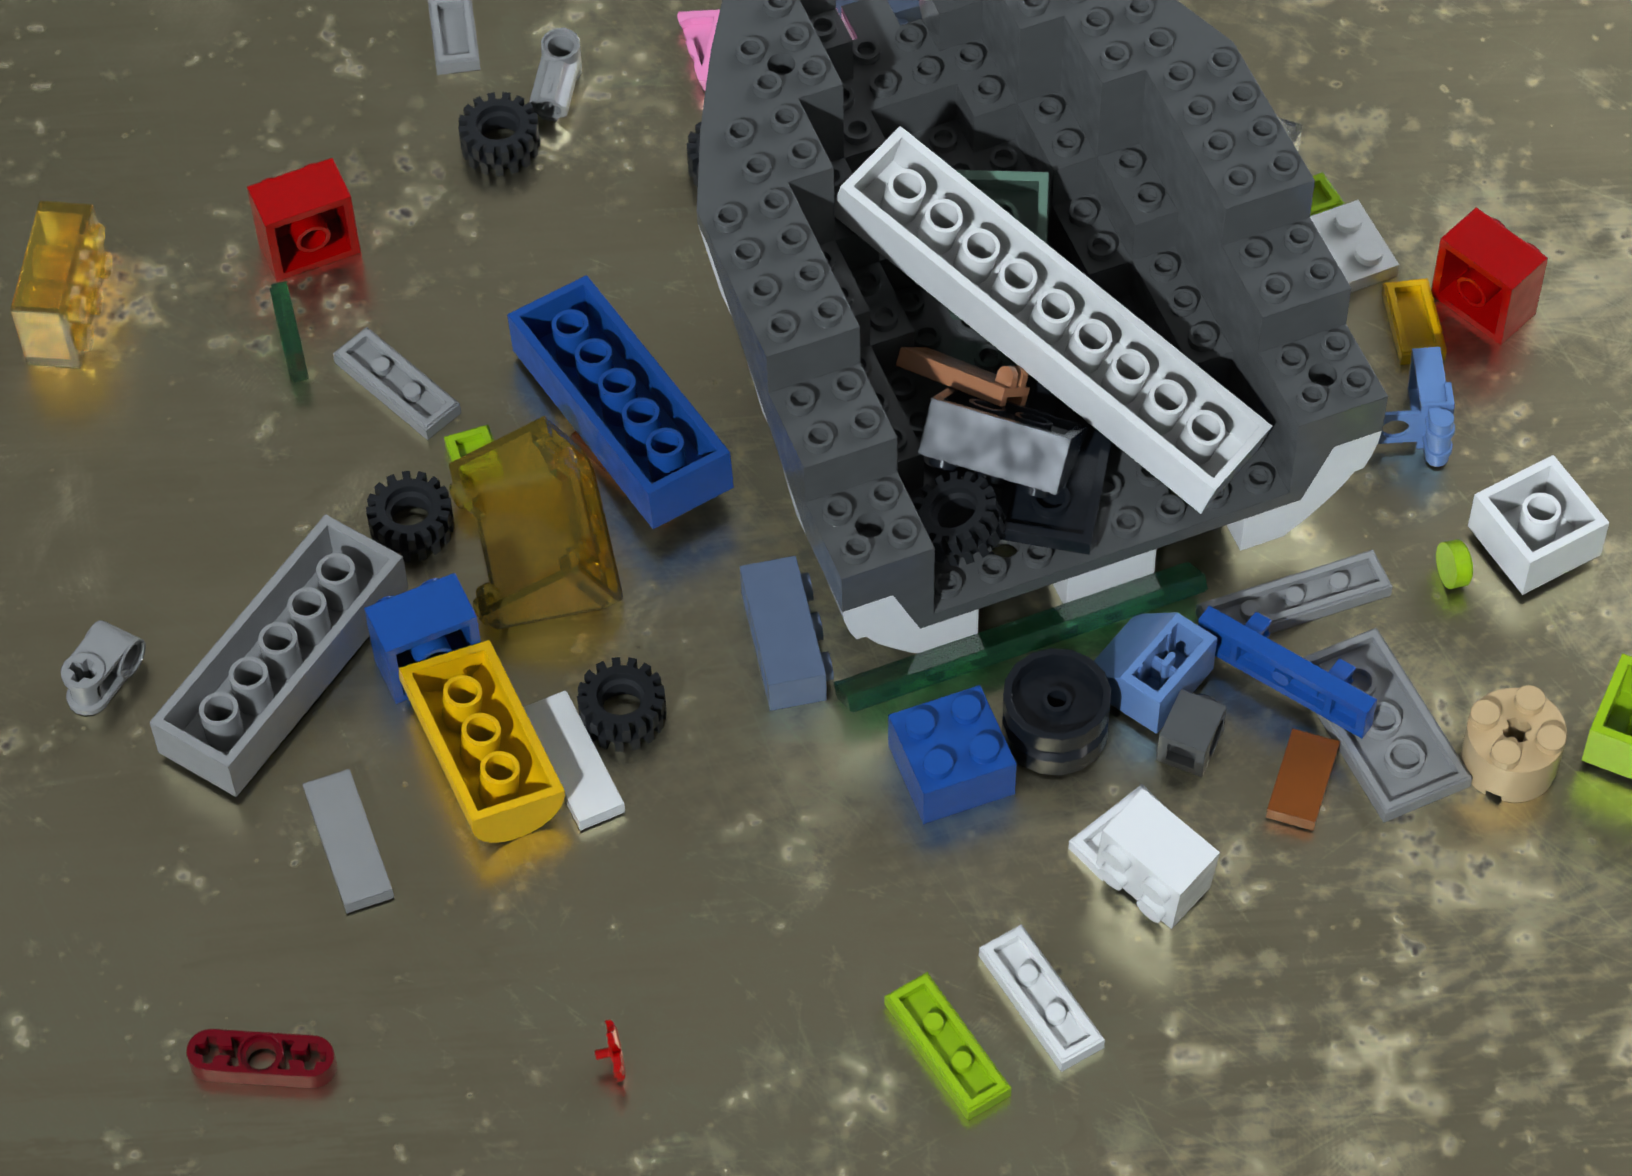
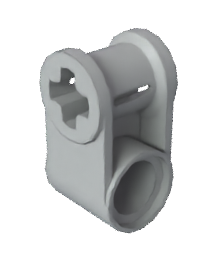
(100, 667)

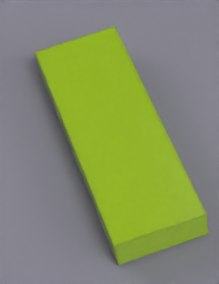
(947, 1046)

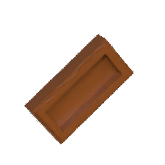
(1302, 779)

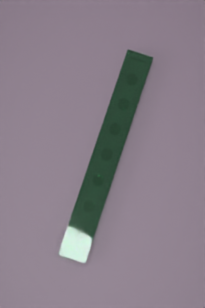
(1020, 636)

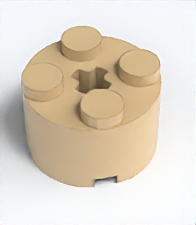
(1514, 743)

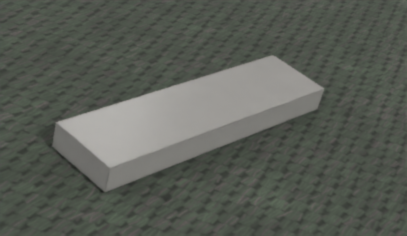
(1308, 593)

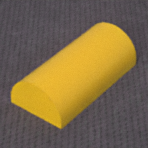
(484, 742)

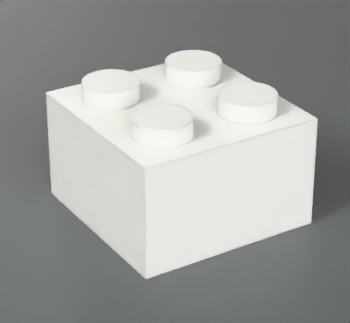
(1538, 524)
(1156, 859)

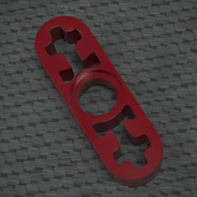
(247, 1042)

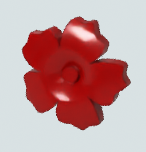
(613, 1051)

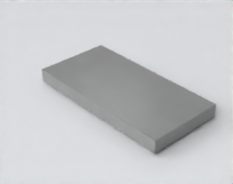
(1405, 753)

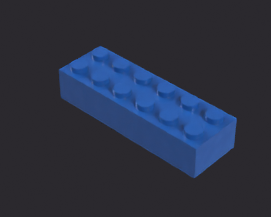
(620, 402)

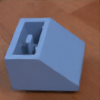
(1153, 662)

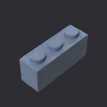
(785, 632)

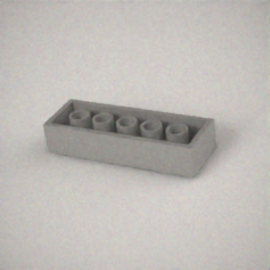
(277, 656)

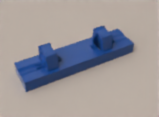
(1321, 691)

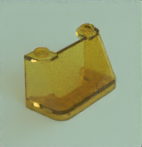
(537, 527)

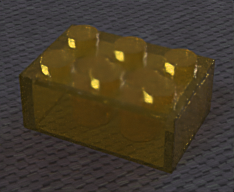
(61, 285)

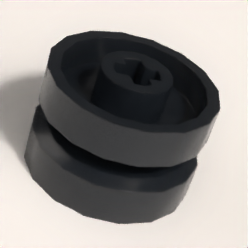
(1056, 711)

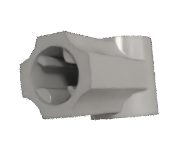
(556, 74)

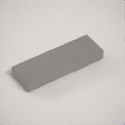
(397, 383)
(348, 841)

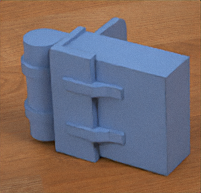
(1431, 408)

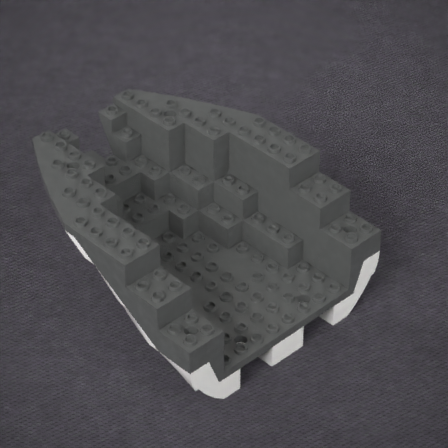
(1161, 192)

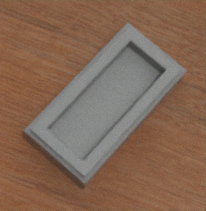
(453, 36)

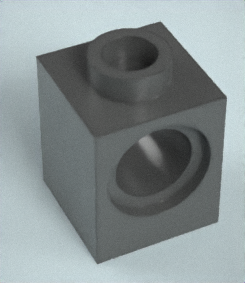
(1191, 732)

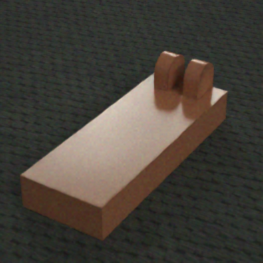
(1006, 385)

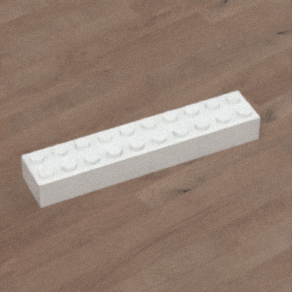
(1050, 319)

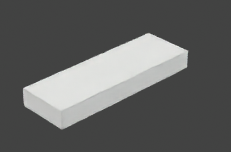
(576, 761)
(1041, 998)

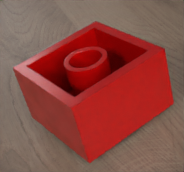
(304, 219)
(1488, 275)

